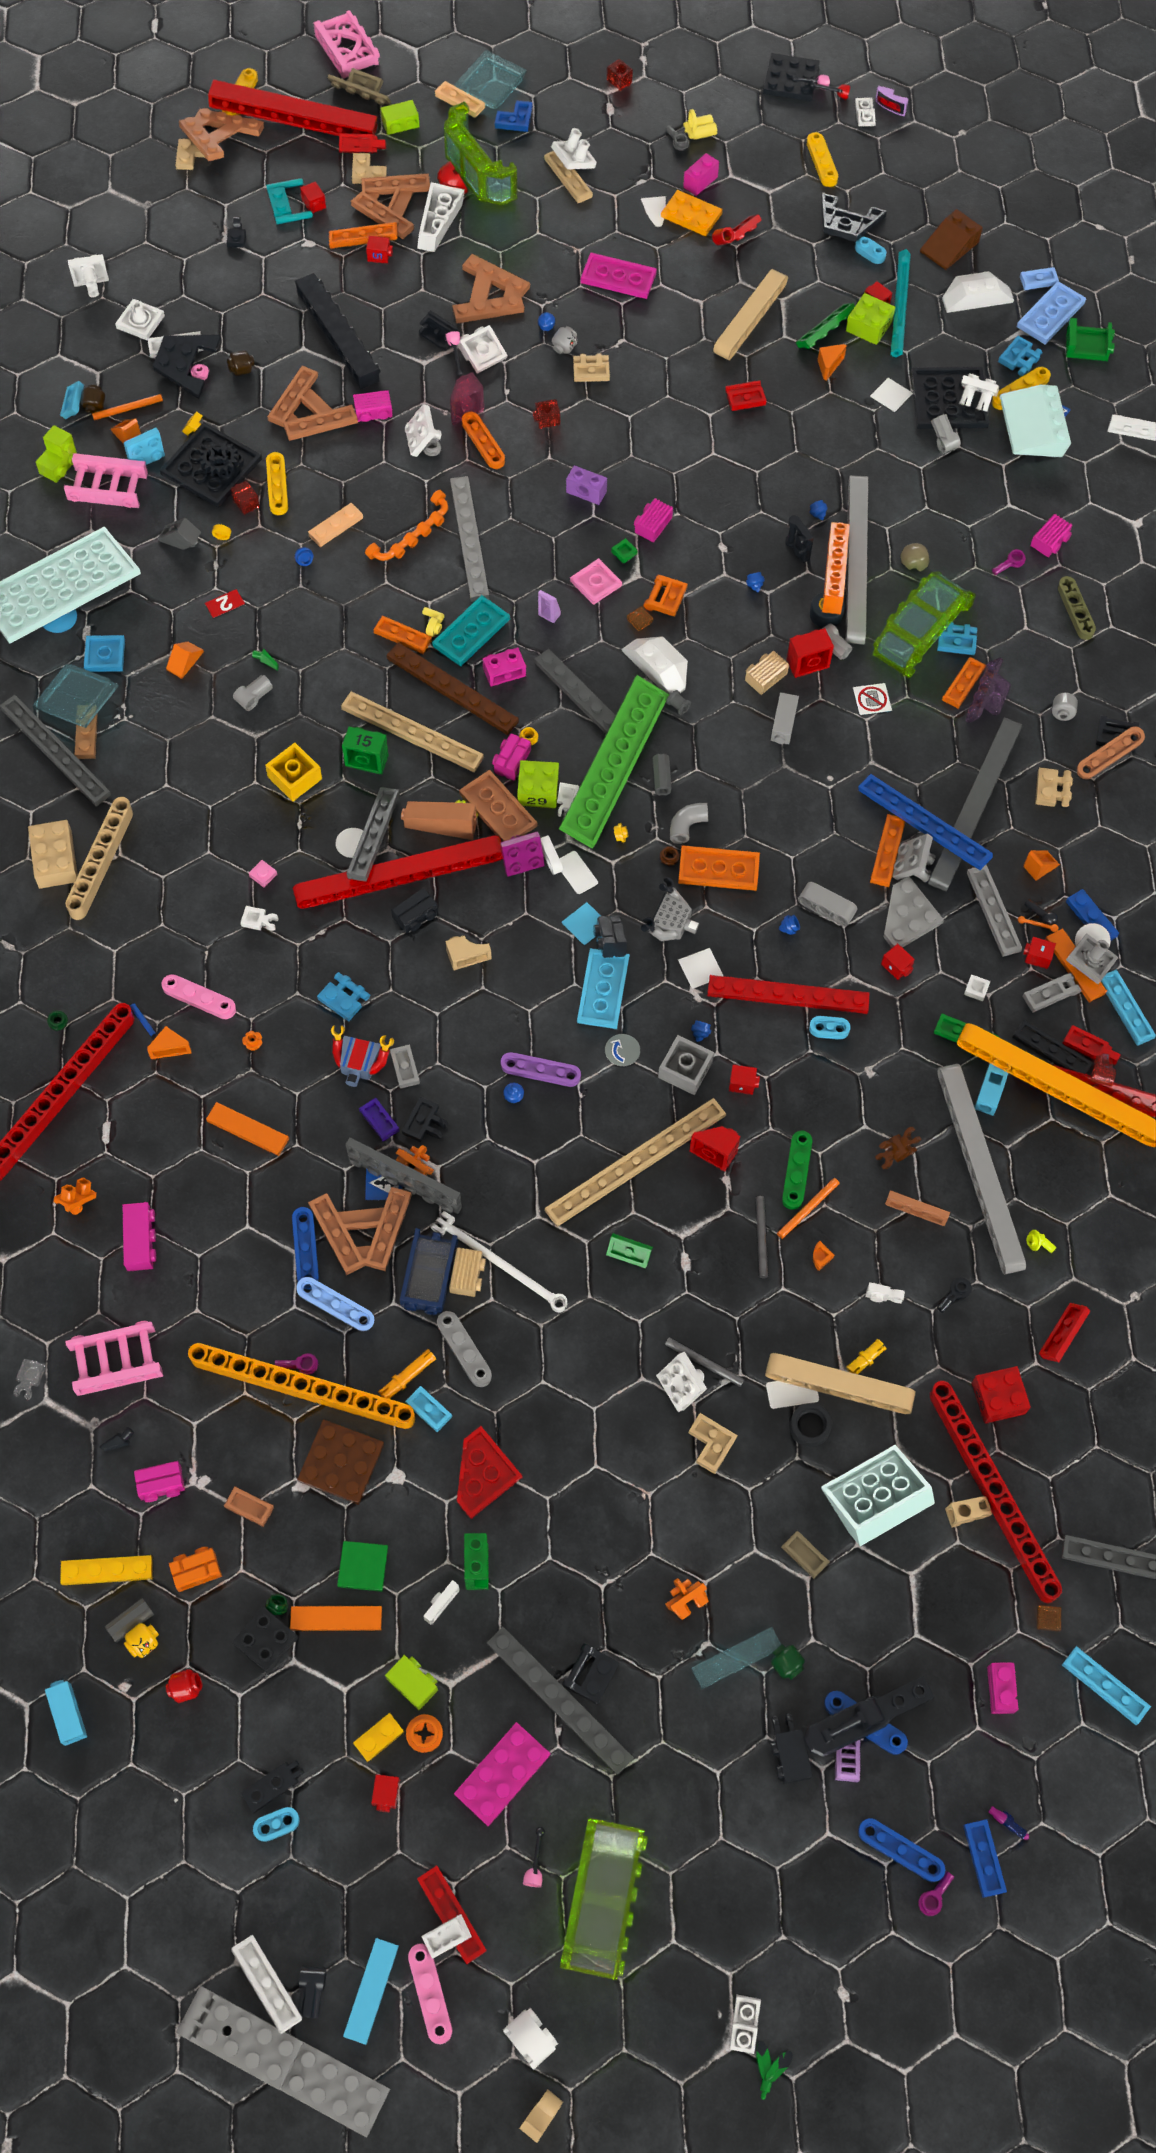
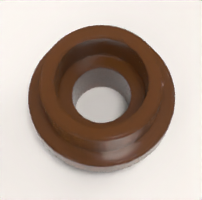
(669, 851)

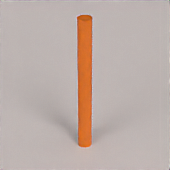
(127, 407)
(808, 1208)

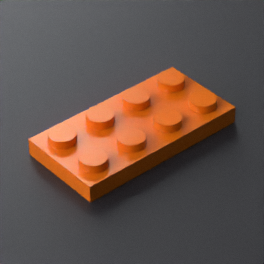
(719, 868)

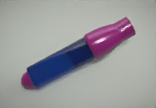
(1008, 1821)

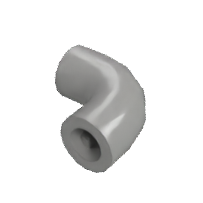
(684, 819)

